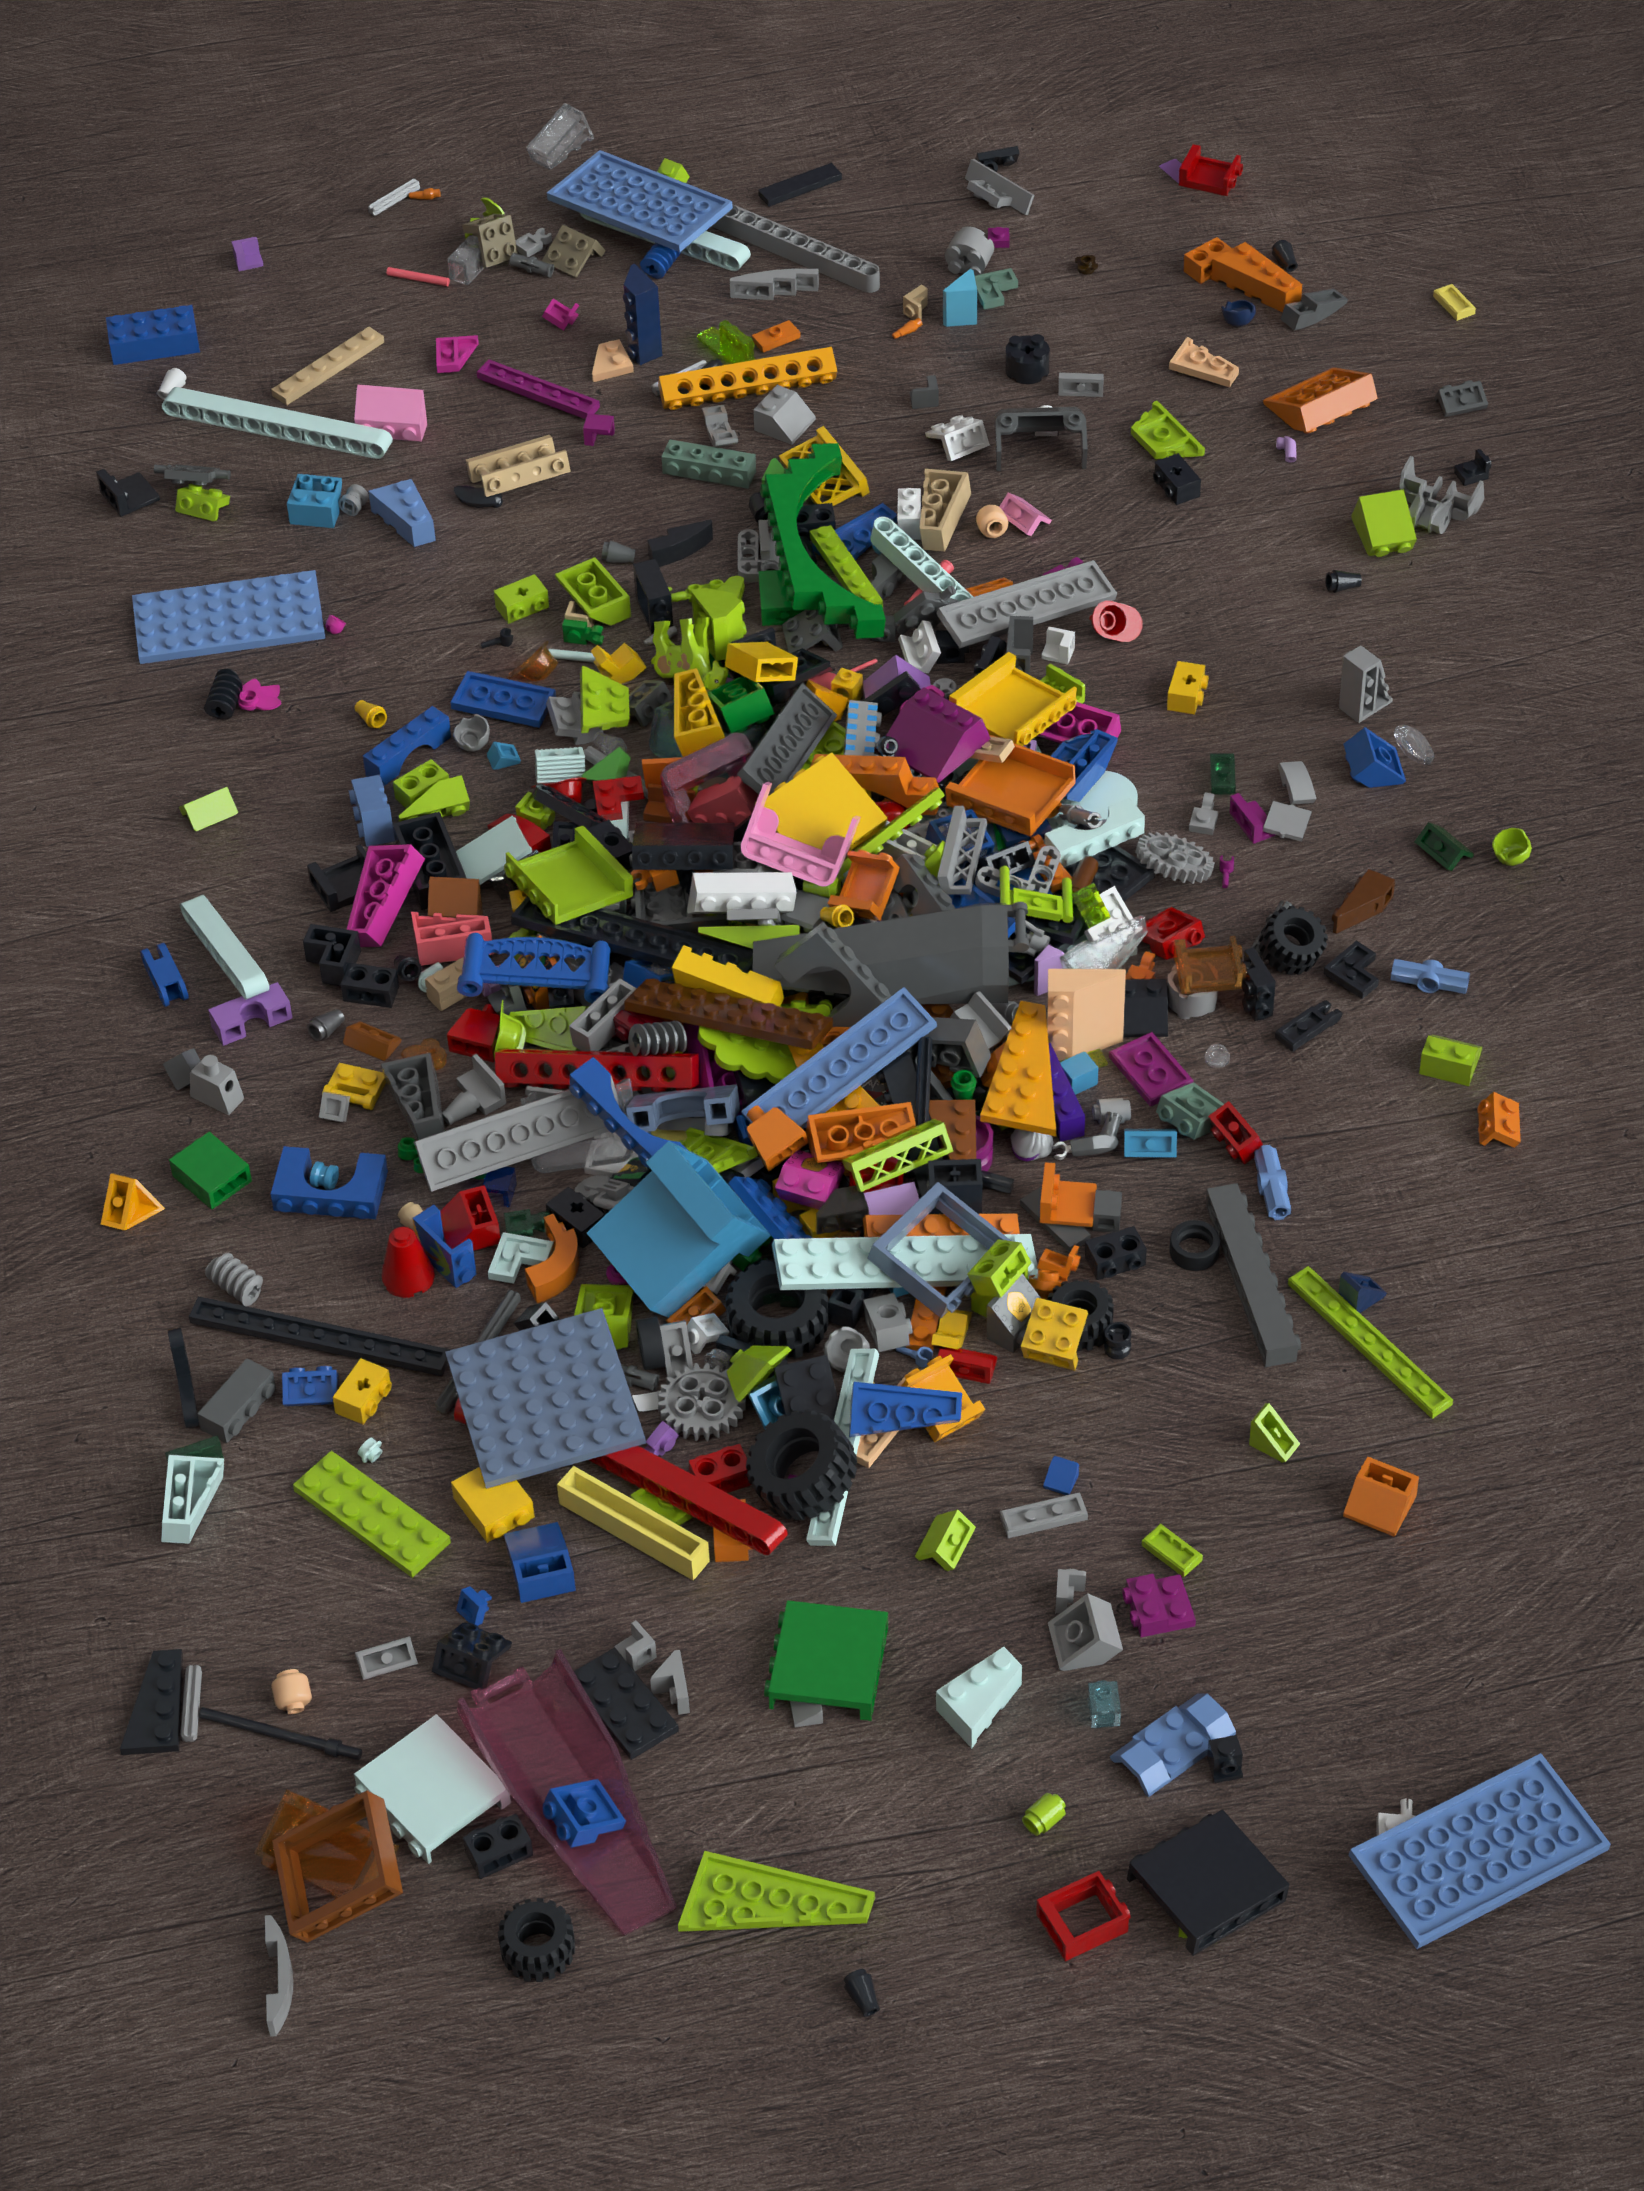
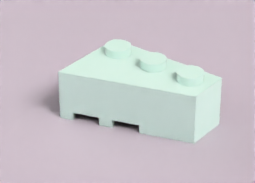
(188, 1493)
(979, 1694)

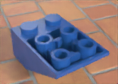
(540, 1562)

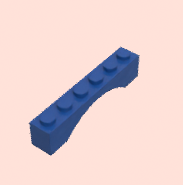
(593, 1086)

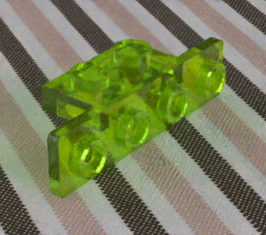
(728, 343)

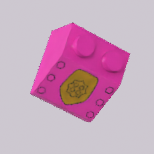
(807, 1181)

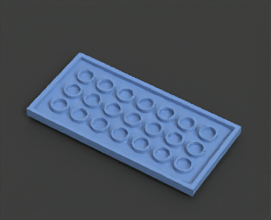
(640, 200)
(228, 617)
(1479, 1850)

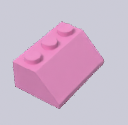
(392, 409)

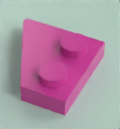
(454, 352)

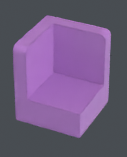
(247, 253)

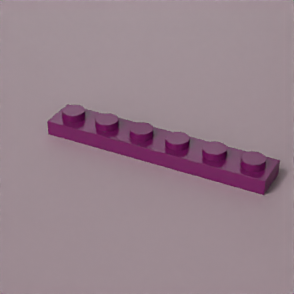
(537, 389)

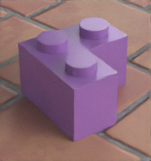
(890, 671)

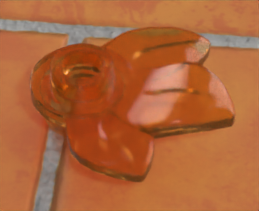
(427, 1046)

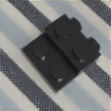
(1258, 987)

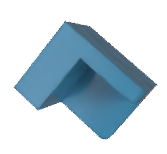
(1080, 1072)

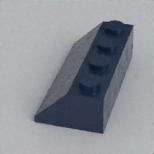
(642, 316)

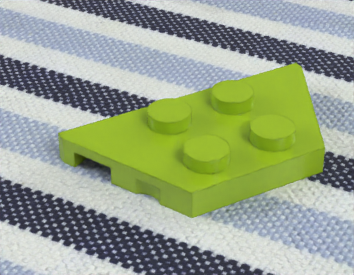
(1164, 435)
(602, 701)
(719, 1151)

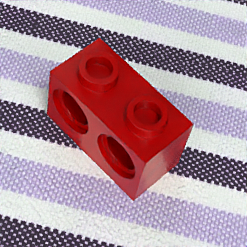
(722, 1468)

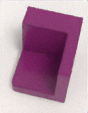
(599, 425)

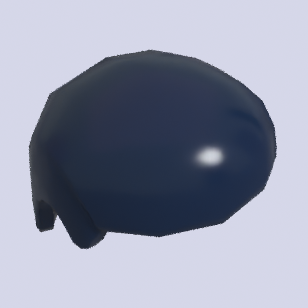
(1238, 312)

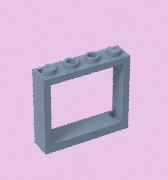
(960, 1214)

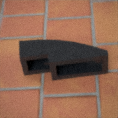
(680, 542)

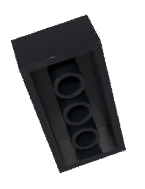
(433, 842)

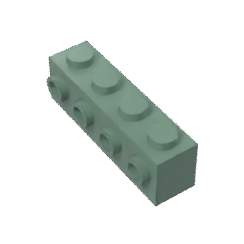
(709, 463)

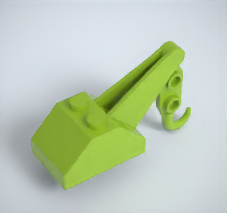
(724, 607)

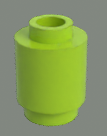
(1044, 1814)

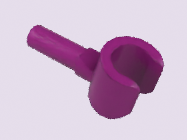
(1226, 868)

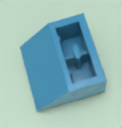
(314, 501)

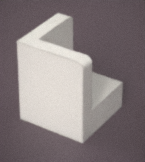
(1059, 645)

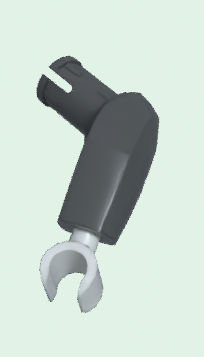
(1096, 1144)

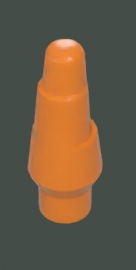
(427, 194)
(909, 327)

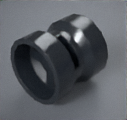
(1117, 1340)

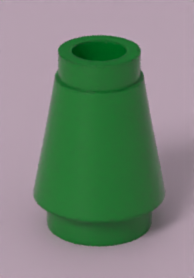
(963, 1085)

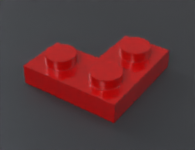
(612, 792)

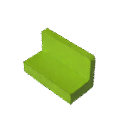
(209, 809)
(946, 1539)

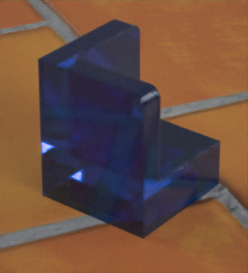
(502, 1182)

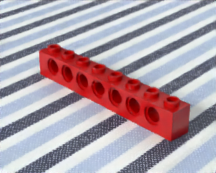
(684, 1065)

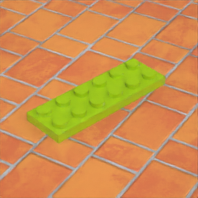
(372, 1514)

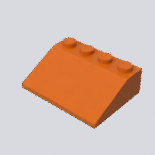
(1323, 398)

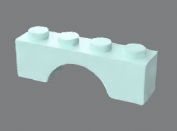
(1123, 823)

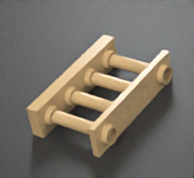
(518, 465)

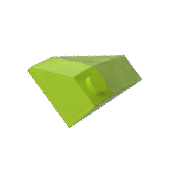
(746, 935)

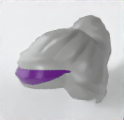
(1031, 1145)

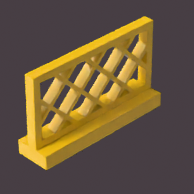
(849, 474)

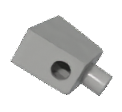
(215, 1085)

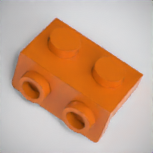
(1499, 1120)

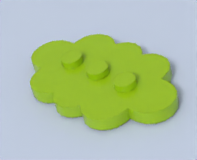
(751, 1055)

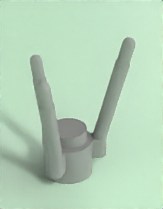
(1037, 940)

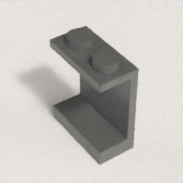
(1021, 641)

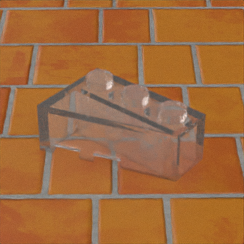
(559, 137)

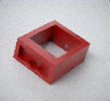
(1093, 1884)

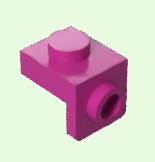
(560, 314)

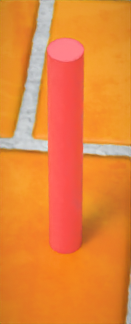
(422, 277)

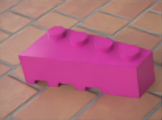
(382, 890)

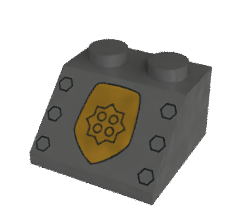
(1010, 1314)

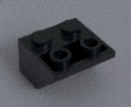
(960, 1178)

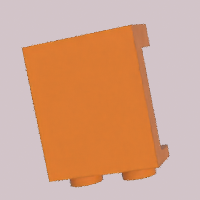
(867, 884)

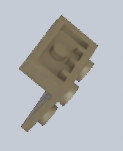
(494, 237)
(571, 250)

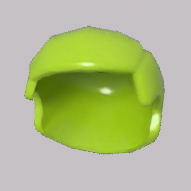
(1512, 846)

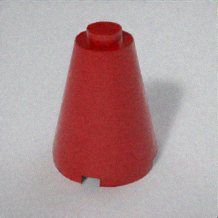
(406, 1265)

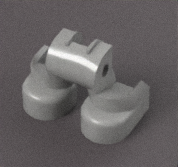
(1431, 513)

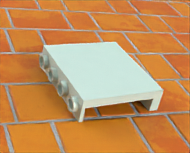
(431, 1786)

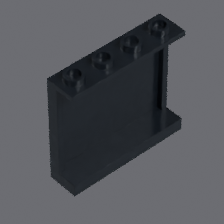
(683, 846)
(1210, 1880)

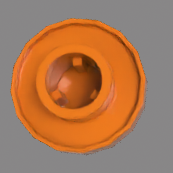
(1045, 1282)

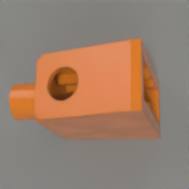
(774, 1135)

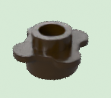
(1086, 264)

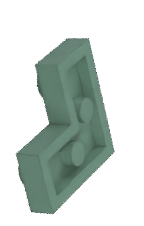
(991, 284)

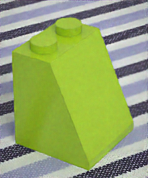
(1384, 523)

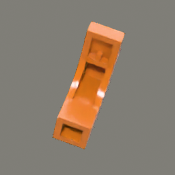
(559, 1270)

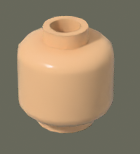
(992, 521)
(291, 1691)

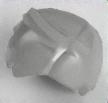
(840, 1344)

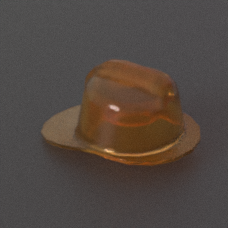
(537, 666)

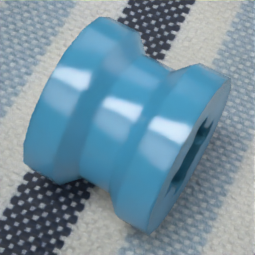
(324, 1175)

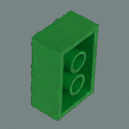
(740, 704)

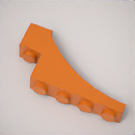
(888, 777)

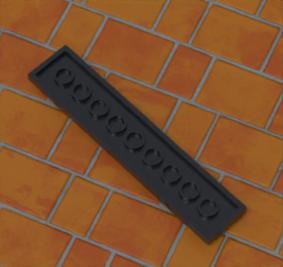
(632, 936)

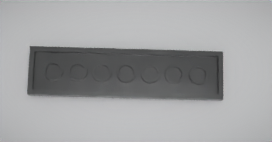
(788, 741)

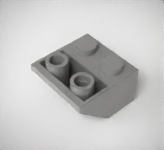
(806, 911)

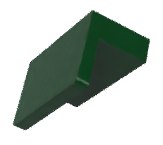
(1442, 846)

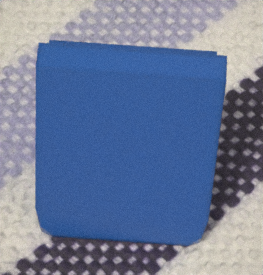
(1061, 1475)

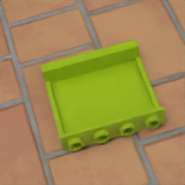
(571, 878)

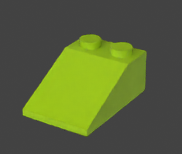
(616, 1305)

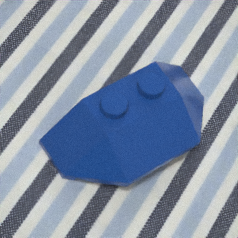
(1090, 756)

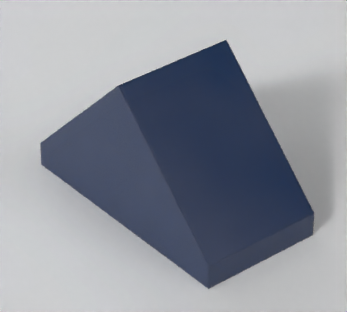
(1360, 1291)

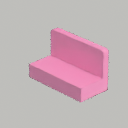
(1022, 514)

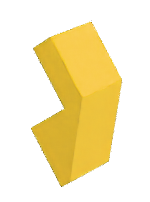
(952, 1329)

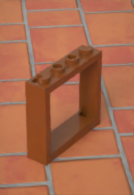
(313, 1924)

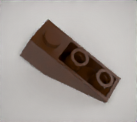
(1366, 900)

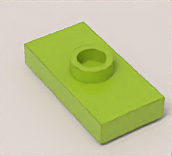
(1172, 1550)

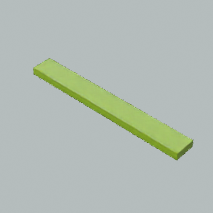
(1370, 1342)

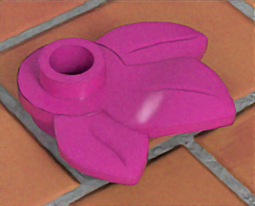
(259, 696)

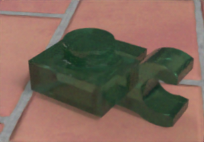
(523, 1222)

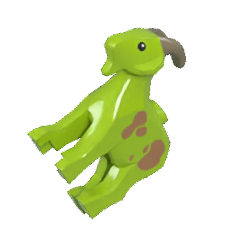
(689, 655)

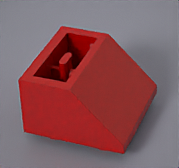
(472, 1218)

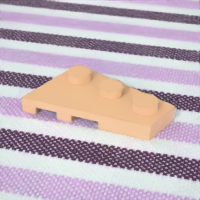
(1201, 364)

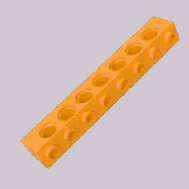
(821, 358)

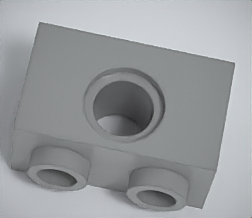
(887, 1322)

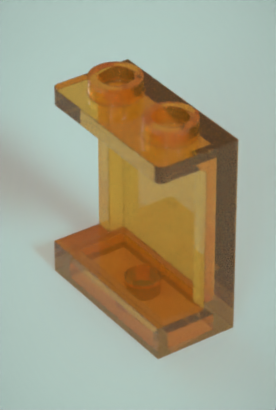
(1209, 967)

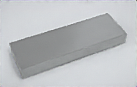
(1043, 1515)

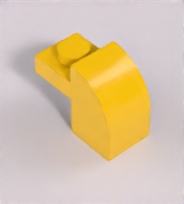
(619, 666)

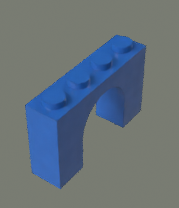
(356, 1199)

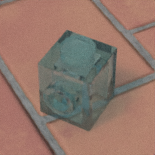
(1104, 1704)

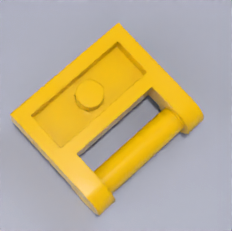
(358, 1081)

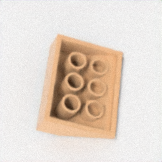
(1085, 1009)

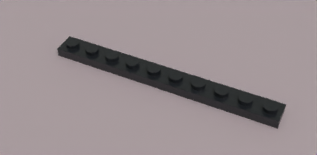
(319, 1336)

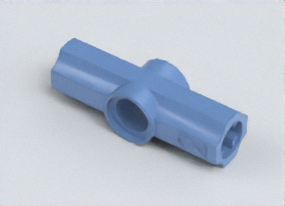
(1430, 976)
(1272, 1182)

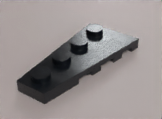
(157, 1711)

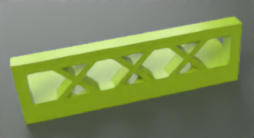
(894, 1146)

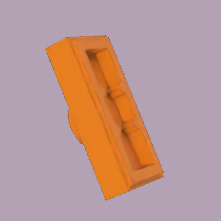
(776, 336)

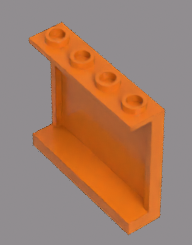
(1014, 792)

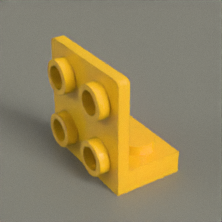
(1054, 1333)

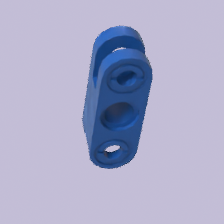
(164, 975)

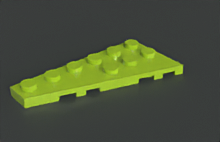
(753, 1895)

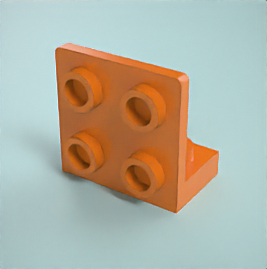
(1065, 1200)

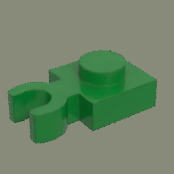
(579, 633)

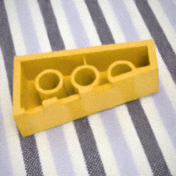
(694, 714)
(704, 973)

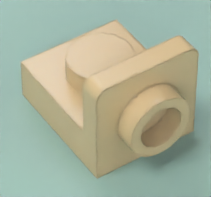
(915, 302)

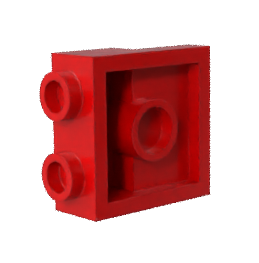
(1172, 926)

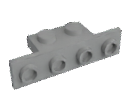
(997, 189)

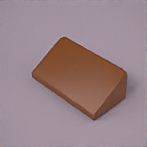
(371, 1040)

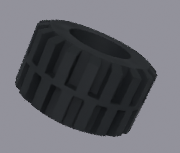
(1301, 926)
(1090, 1298)
(536, 1919)

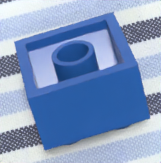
(1373, 760)

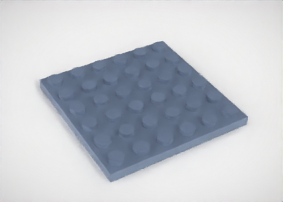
(545, 1398)

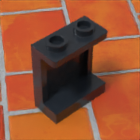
(339, 882)

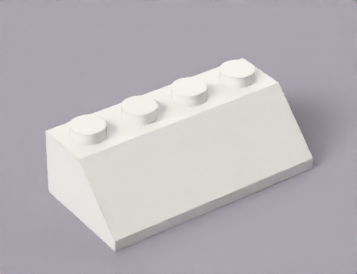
(733, 891)

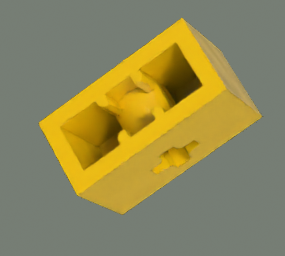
(1186, 687)
(362, 1391)

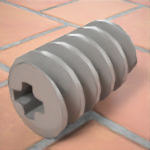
(235, 1278)

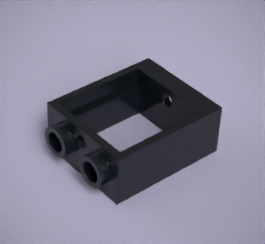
(652, 593)

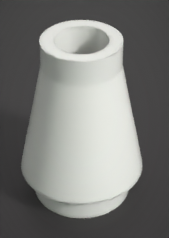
(172, 379)

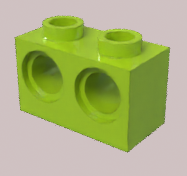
(417, 782)
(999, 1268)

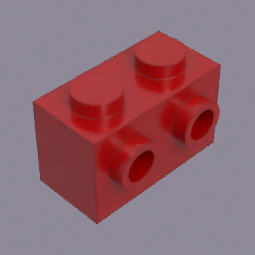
(1236, 1133)

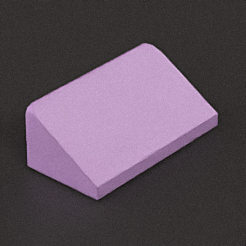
(1047, 959)

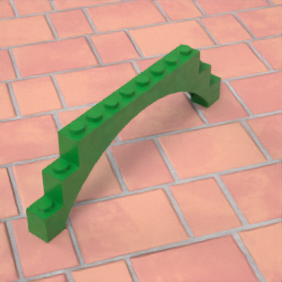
(806, 584)

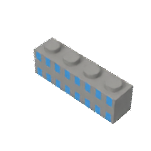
(861, 728)

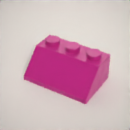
(1082, 721)

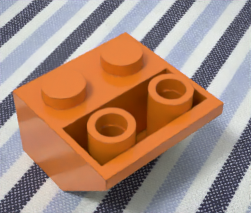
(1381, 1496)

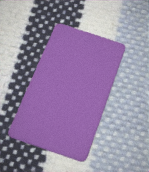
(1172, 169)

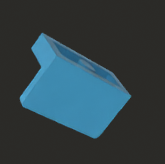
(1150, 1143)

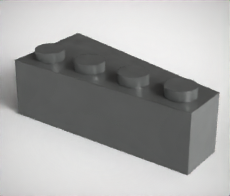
(416, 1092)

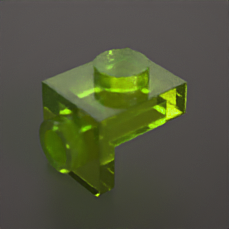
(1091, 905)

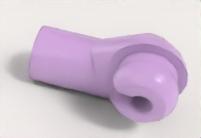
(1289, 447)

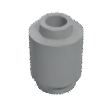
(1113, 1105)

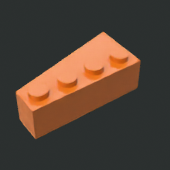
(1257, 276)

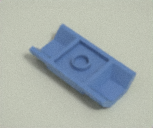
(1174, 1742)

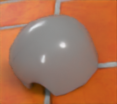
(472, 733)

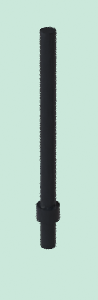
(331, 1746)

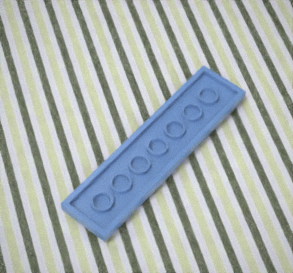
(849, 1059)

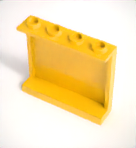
(1013, 701)
(822, 805)

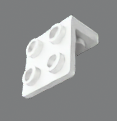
(960, 436)

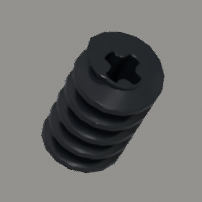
(223, 694)

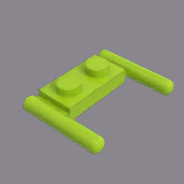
(1039, 904)

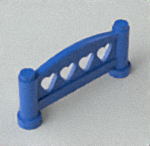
(480, 969)

